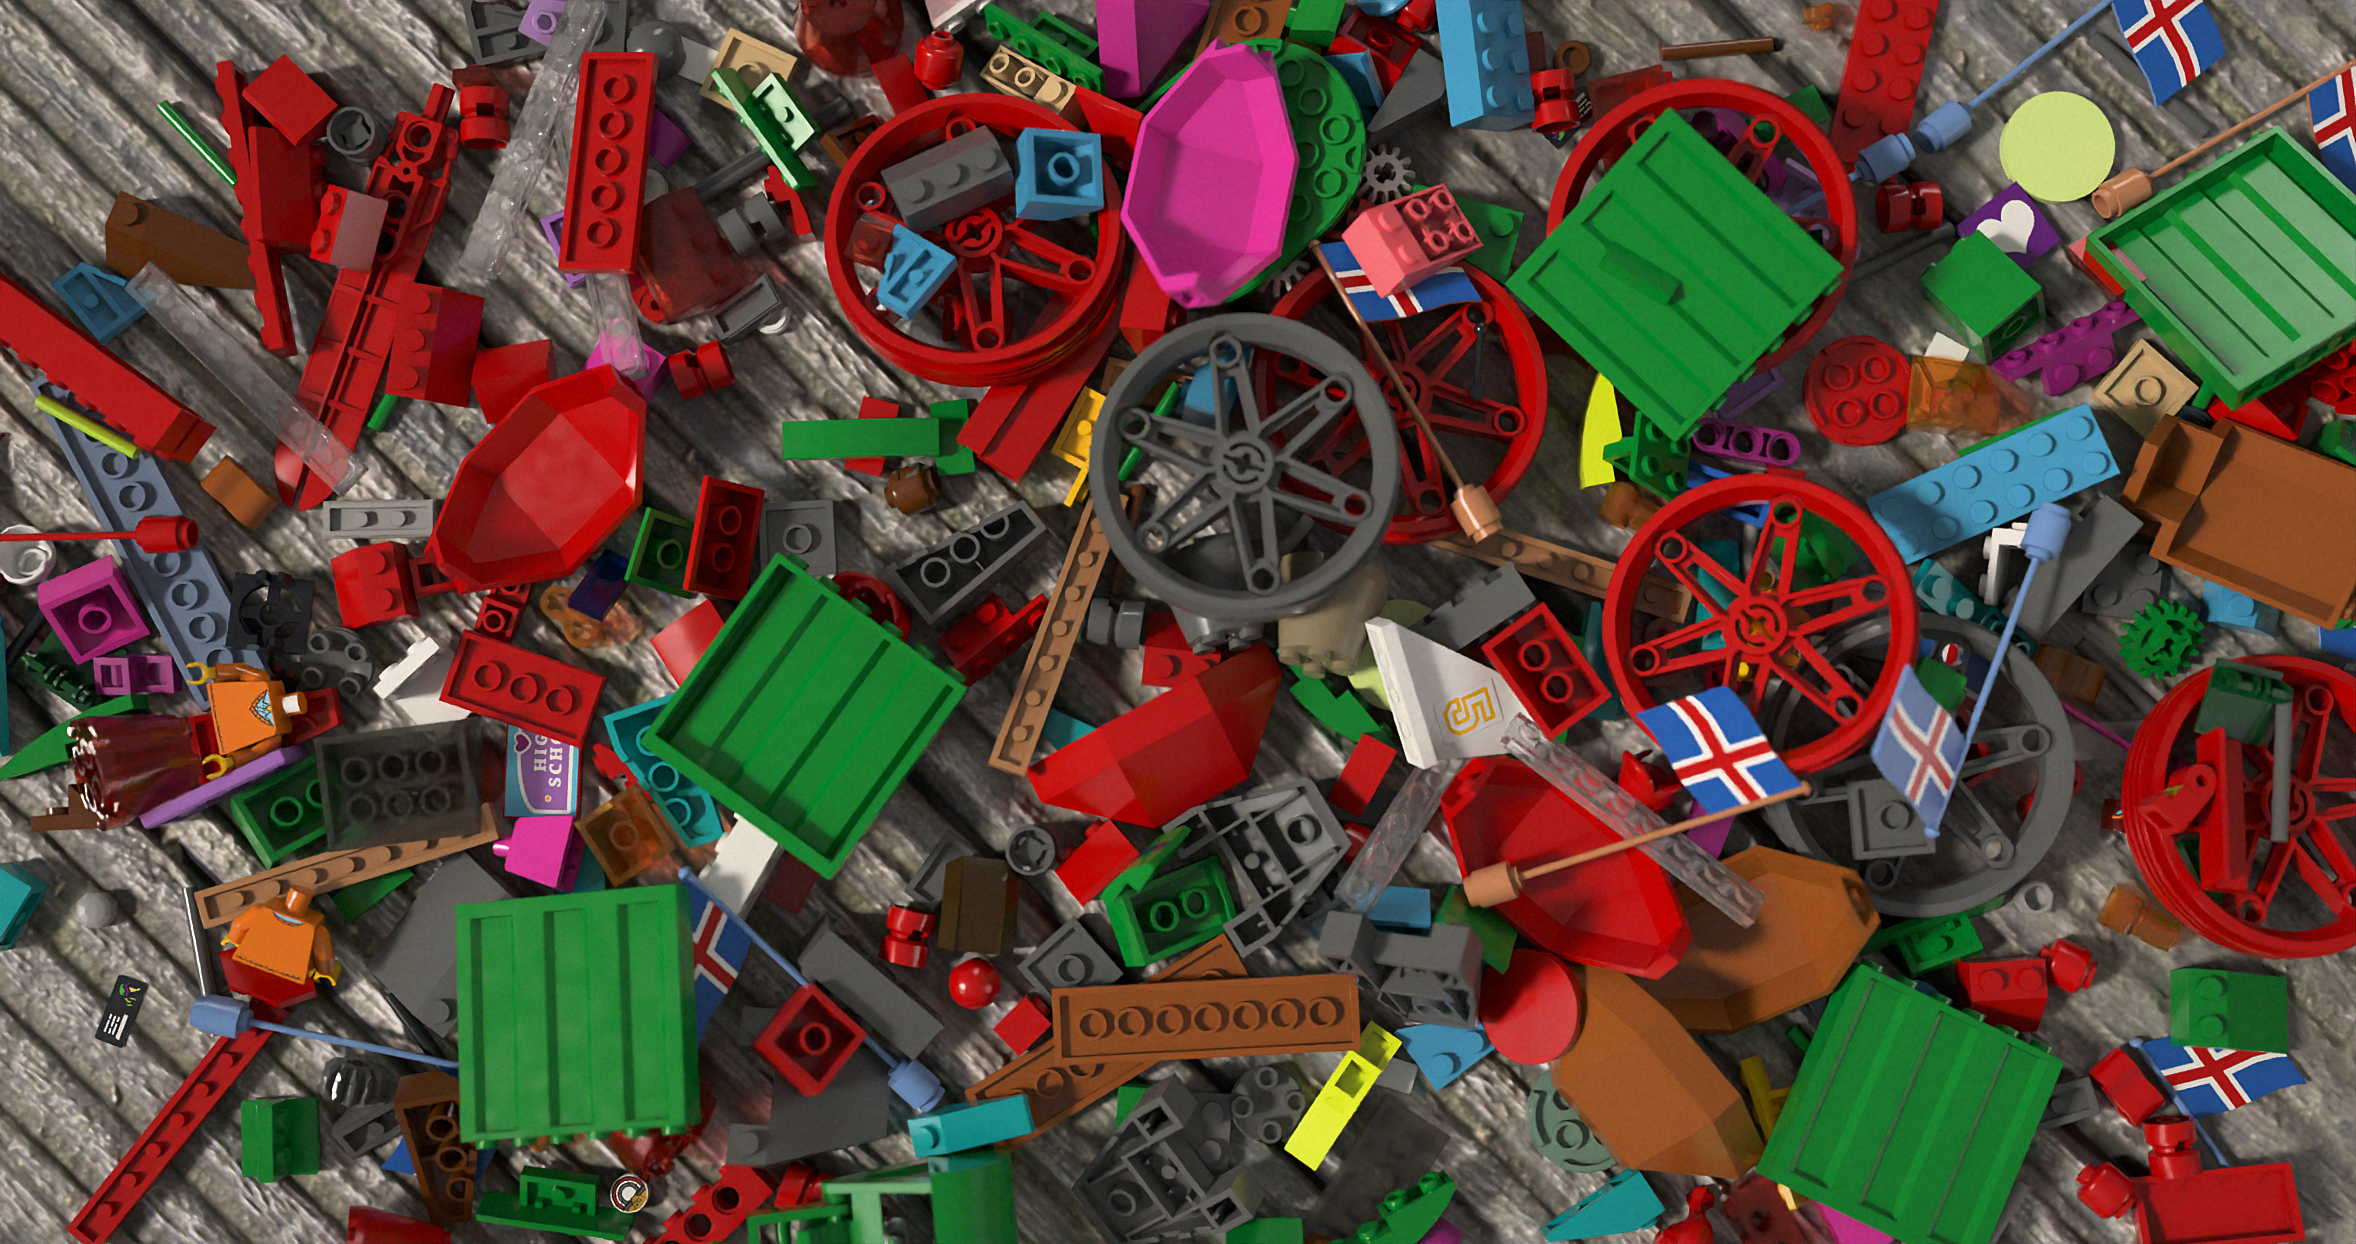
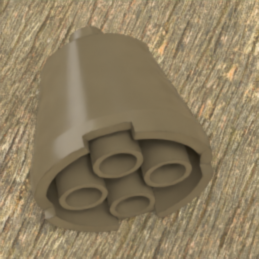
(1334, 632)

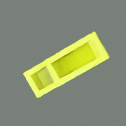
(1597, 428)

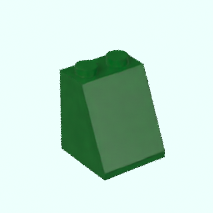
(1983, 296)

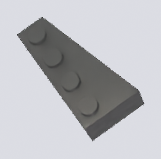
(2085, 554)
(967, 564)
(1477, 610)
(867, 988)

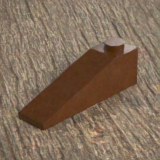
(180, 247)
(430, 1124)

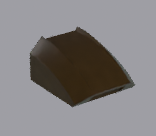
(979, 906)

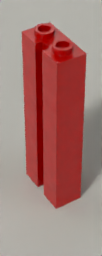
(1023, 416)

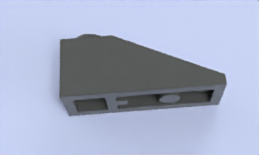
(1411, 99)

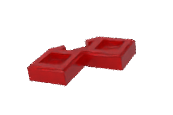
(263, 985)

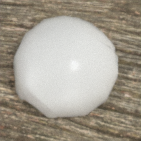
(26, 560)

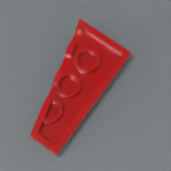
(322, 716)

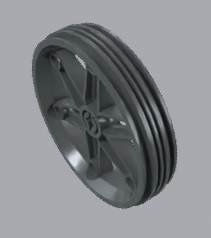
(1231, 451)
(2052, 746)

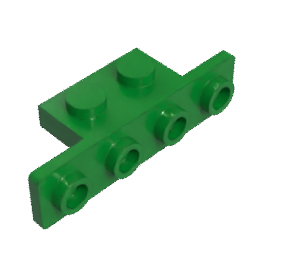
(1050, 43)
(776, 121)
(1932, 941)
(556, 1203)

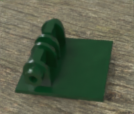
(59, 673)
(2241, 700)

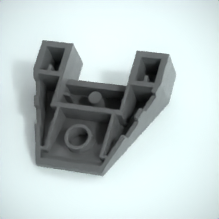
(1280, 847)
(1415, 976)
(844, 1115)
(1152, 1181)

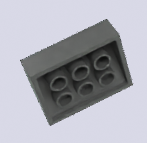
(420, 951)

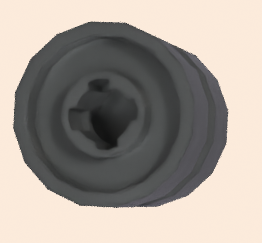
(357, 135)
(738, 226)
(1115, 622)
(1031, 849)

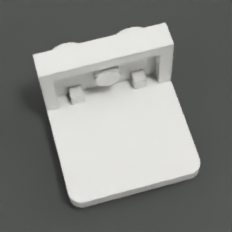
(1997, 550)
(420, 680)

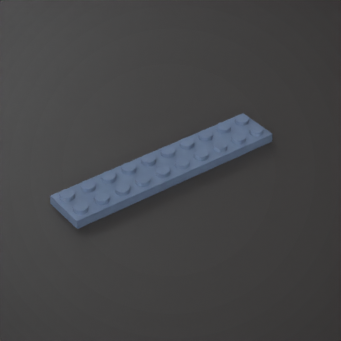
(178, 589)

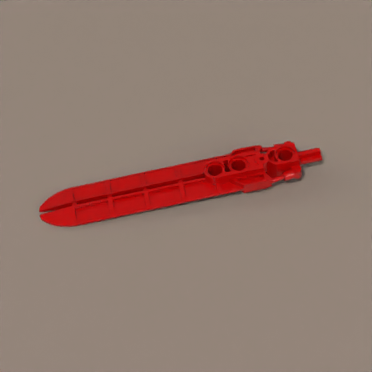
(411, 234)

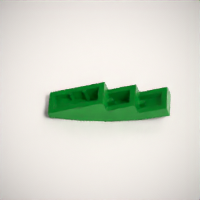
(860, 439)
(56, 747)

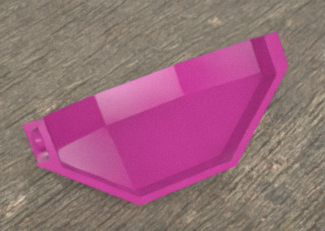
(1143, 41)
(1213, 176)

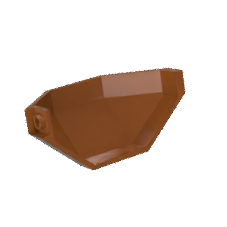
(1791, 955)
(1650, 1085)

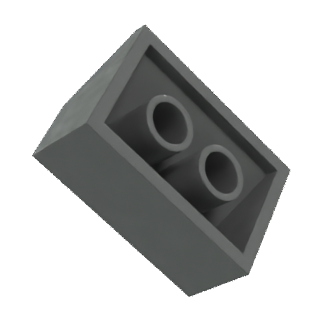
(949, 180)

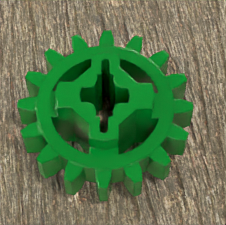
(2158, 642)

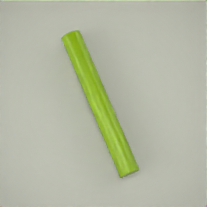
(88, 426)

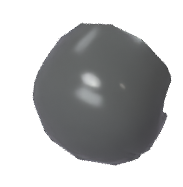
(663, 40)

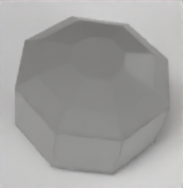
(2033, 897)
(96, 909)

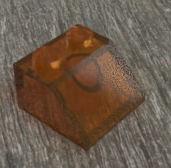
(1952, 398)
(626, 835)

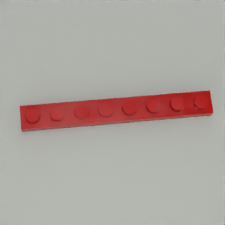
(263, 262)
(173, 1129)

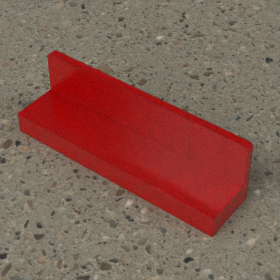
(2223, 816)

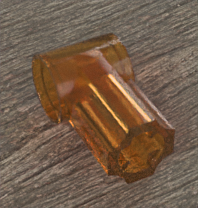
(1625, 507)
(2131, 916)

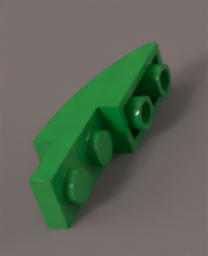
(1342, 714)
(1407, 1212)

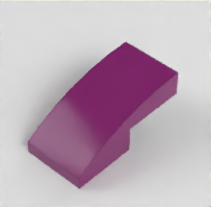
(136, 674)

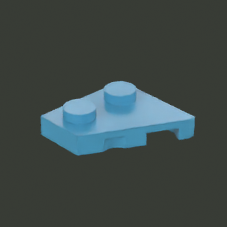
(912, 272)
(99, 300)
(1444, 1050)

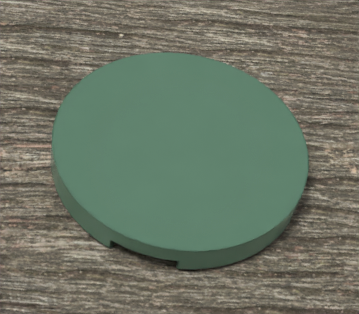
(1561, 1132)

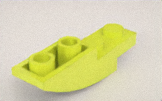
(1342, 1096)

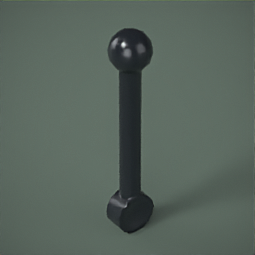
(1476, 392)

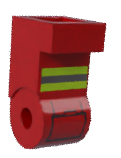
(2181, 801)

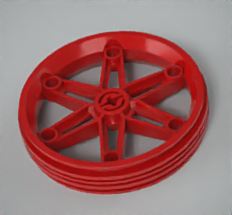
(1764, 107)
(981, 367)
(1529, 417)
(1779, 492)
(2159, 858)

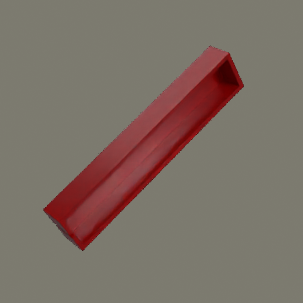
(98, 377)

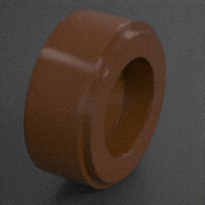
(1573, 56)

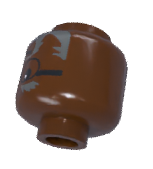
(913, 489)

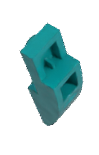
(1945, 595)

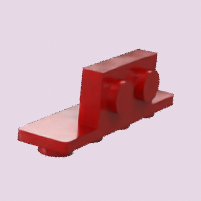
(990, 635)

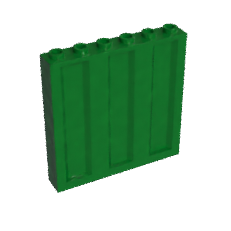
(1703, 221)
(2243, 265)
(806, 714)
(577, 1016)
(1910, 1112)

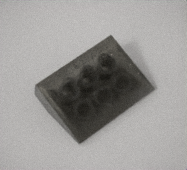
(401, 783)

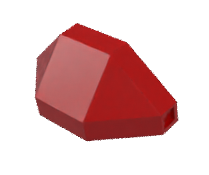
(544, 484)
(1168, 749)
(1597, 912)

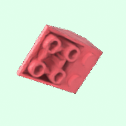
(1410, 239)

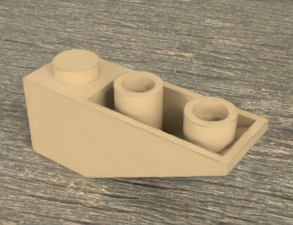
(1030, 82)

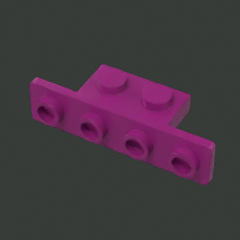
(2071, 352)

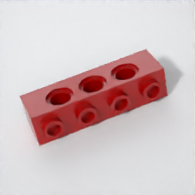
(753, 1187)

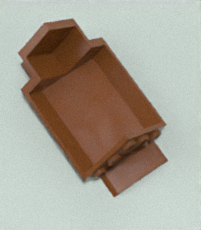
(2250, 515)

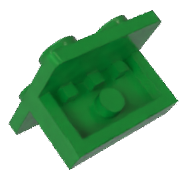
(1652, 458)
(1822, 552)
(280, 1138)

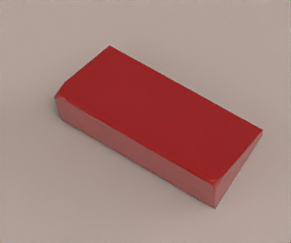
(899, 83)

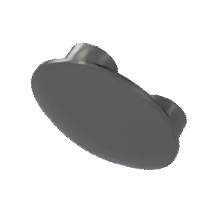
(338, 660)
(1266, 1103)

